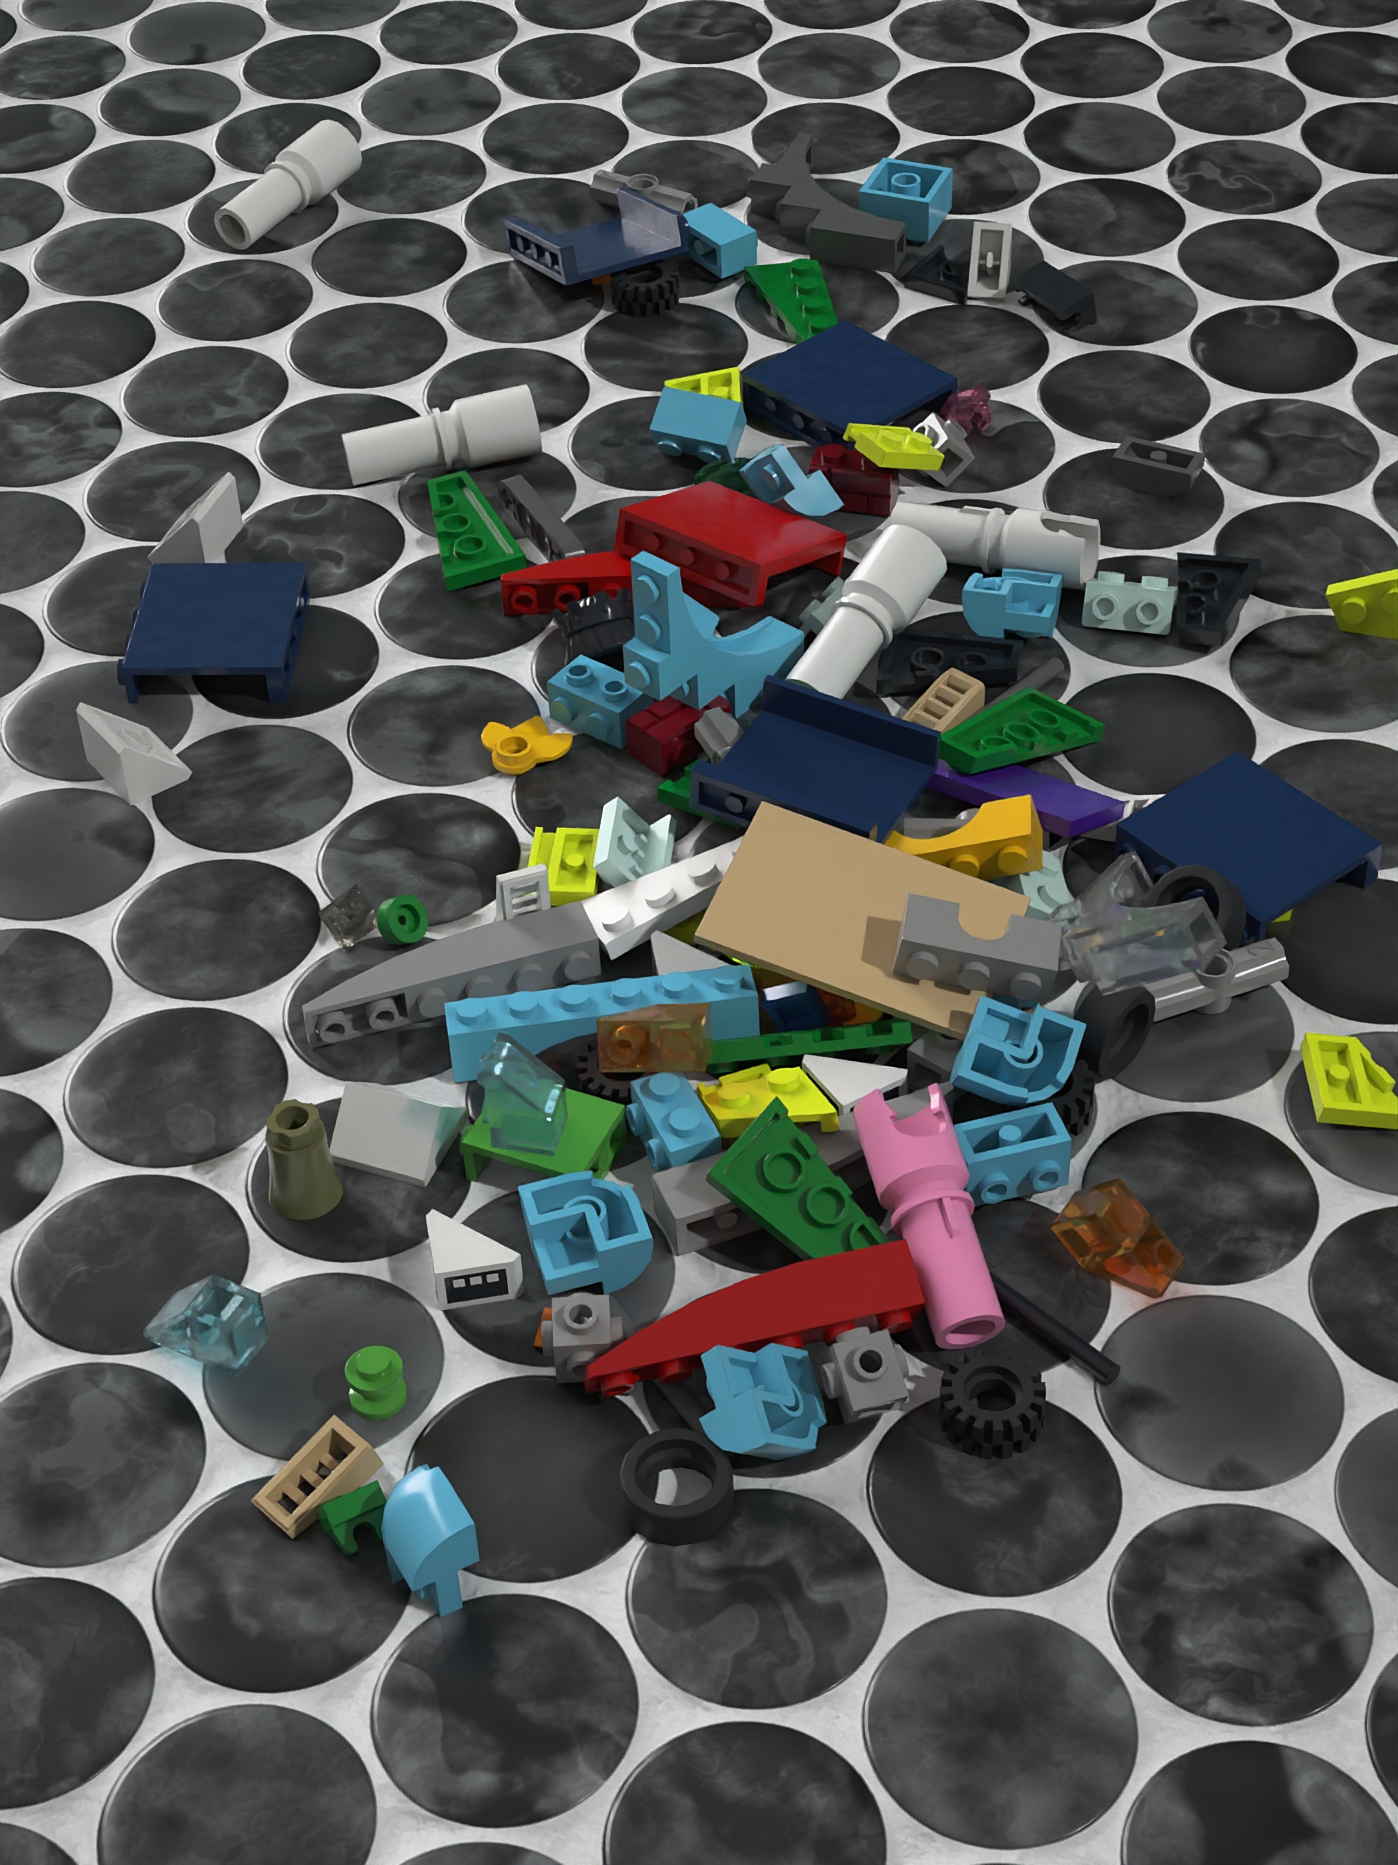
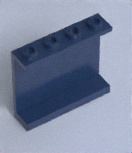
(641, 235)
(841, 381)
(218, 623)
(820, 762)
(1255, 834)

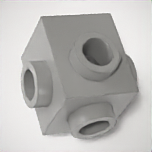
(949, 440)
(580, 1334)
(865, 1374)

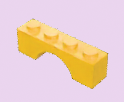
(996, 843)

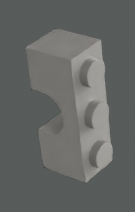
(939, 950)

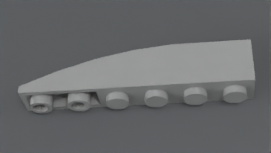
(481, 962)
(700, 1216)

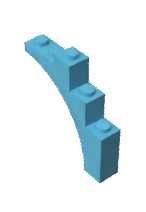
(677, 661)

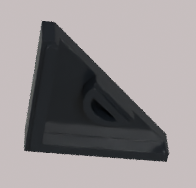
(937, 277)

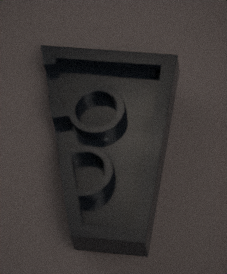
(1212, 595)
(921, 656)

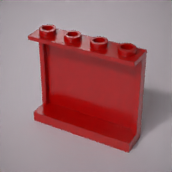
(727, 539)

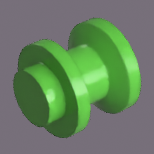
(376, 1382)

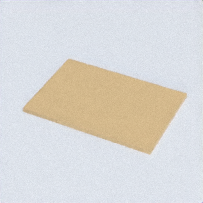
(832, 911)

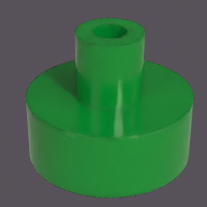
(402, 920)

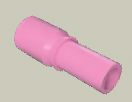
(922, 1180)

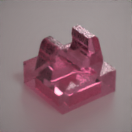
(968, 405)

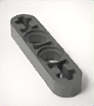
(538, 520)

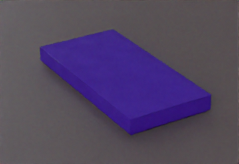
(1059, 804)

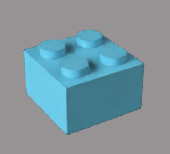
(909, 194)

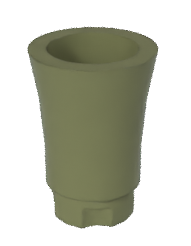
(300, 1163)

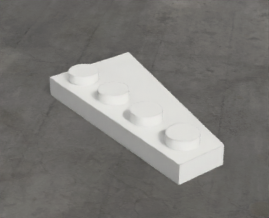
(657, 900)

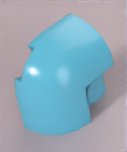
(780, 482)
(1015, 603)
(1016, 1054)
(585, 1232)
(763, 1401)
(428, 1537)

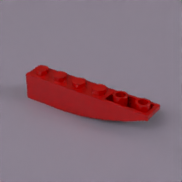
(554, 583)
(783, 1307)

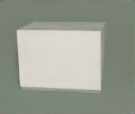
(203, 528)
(128, 755)
(394, 1132)

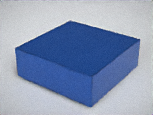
(795, 1006)

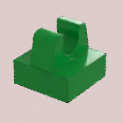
(351, 1510)

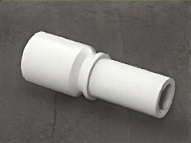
(296, 179)
(472, 431)
(1021, 540)
(874, 606)

